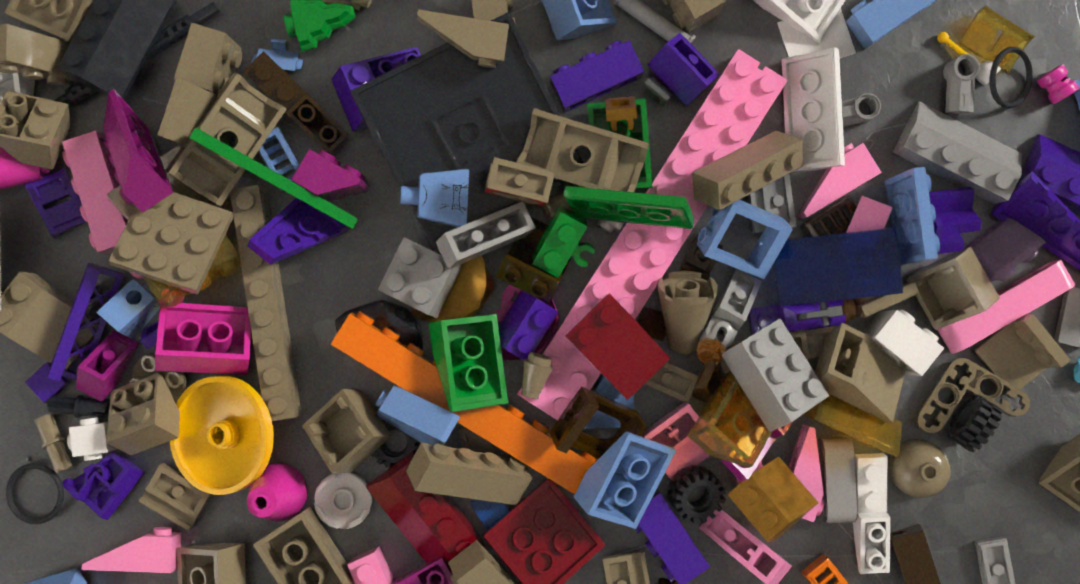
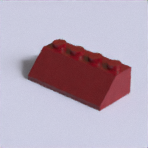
(426, 519)

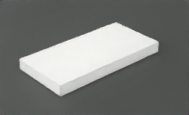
(815, 107)

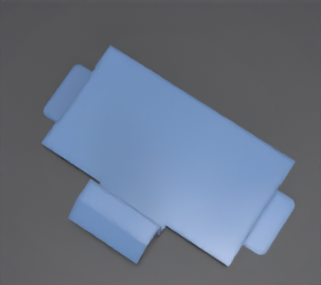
(285, 60)

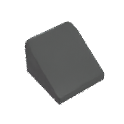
(657, 90)

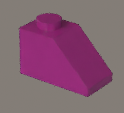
(105, 365)

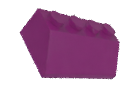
(134, 155)

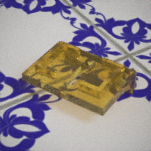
(983, 30)

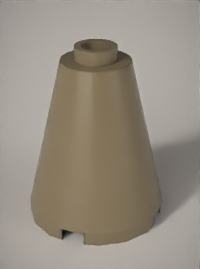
(685, 308)

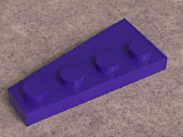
(1045, 215)

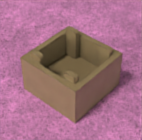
(954, 288)
(346, 431)

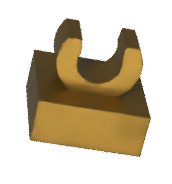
(621, 109)

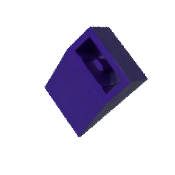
(358, 73)

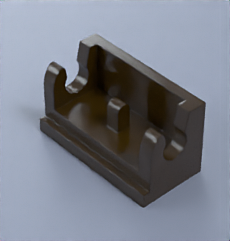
(914, 556)

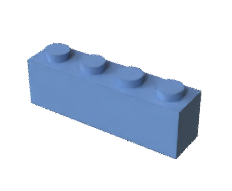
(880, 17)

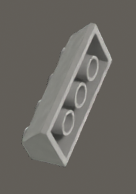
(960, 154)

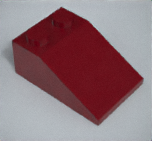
(617, 346)

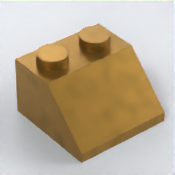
(773, 499)

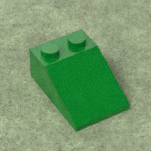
(598, 119)
(469, 361)

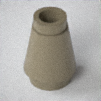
(535, 374)

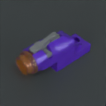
(803, 316)

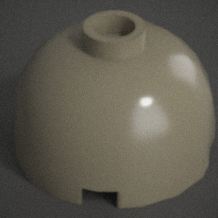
(919, 469)

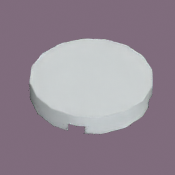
(343, 500)

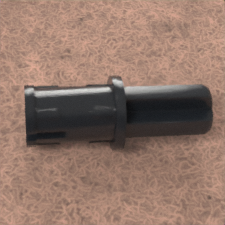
(79, 406)

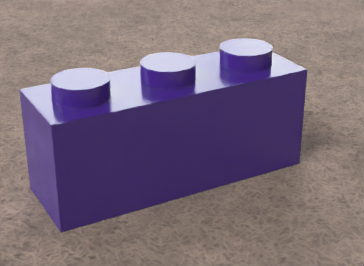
(596, 75)
(671, 542)

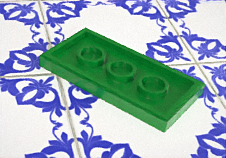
(630, 207)

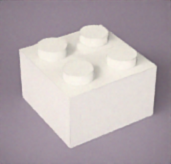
(904, 341)

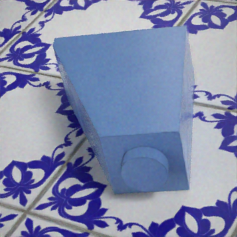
(416, 416)

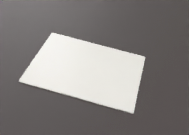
(835, 37)

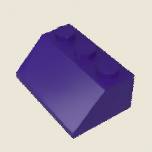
(1057, 168)

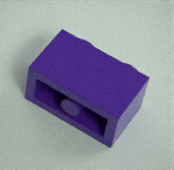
(683, 69)
(525, 325)

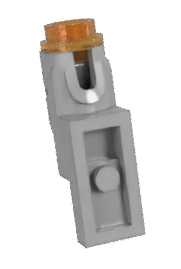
(727, 316)

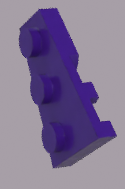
(293, 231)

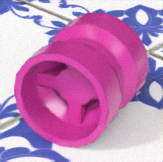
(1058, 84)

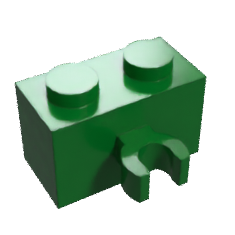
(561, 242)

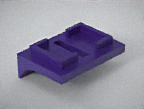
(53, 188)

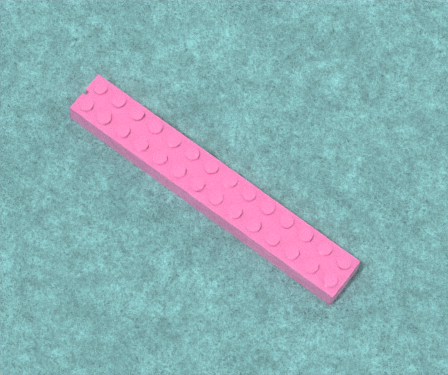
(646, 251)

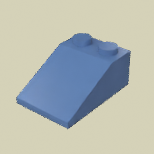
(624, 479)

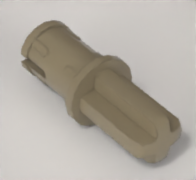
(53, 442)

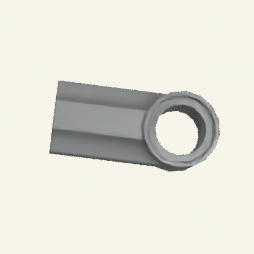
(959, 87)
(851, 113)

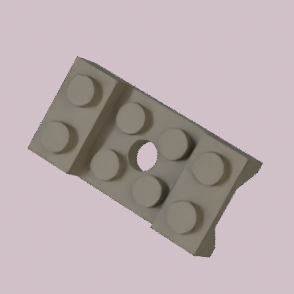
(236, 110)
(613, 160)

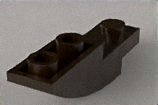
(299, 104)

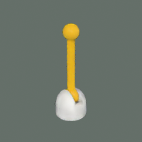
(985, 66)

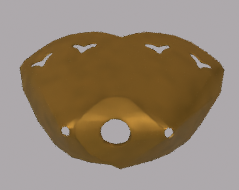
(467, 295)

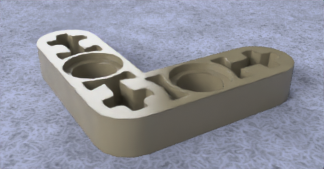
(972, 385)

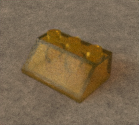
(730, 425)
(857, 425)

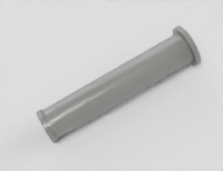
(652, 19)

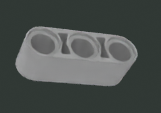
(838, 480)

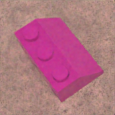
(203, 339)

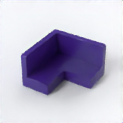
(954, 217)

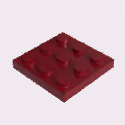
(544, 537)

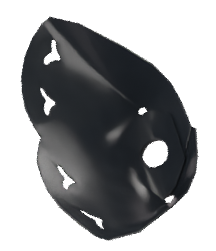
(385, 316)

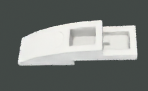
(872, 522)

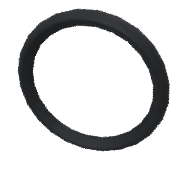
(1029, 76)
(12, 506)

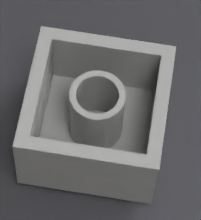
(419, 278)

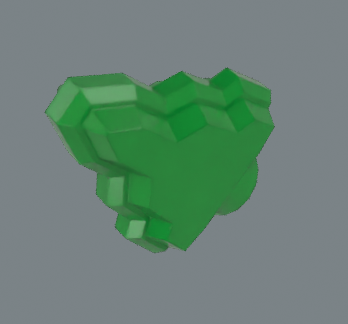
(314, 21)

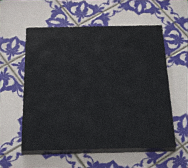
(455, 116)

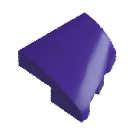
(105, 484)

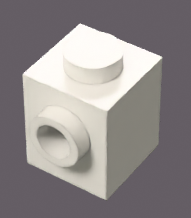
(89, 439)

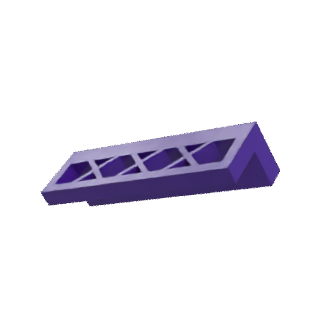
(75, 318)

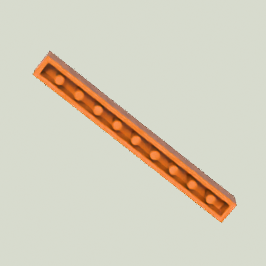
(495, 423)

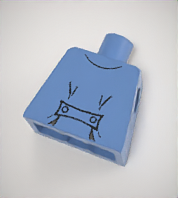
(440, 197)
(126, 313)

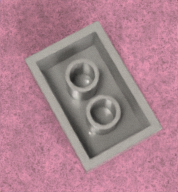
(775, 375)

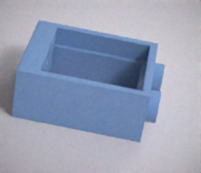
(764, 252)

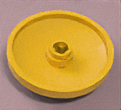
(222, 435)

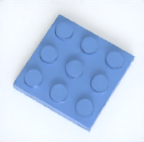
(912, 215)

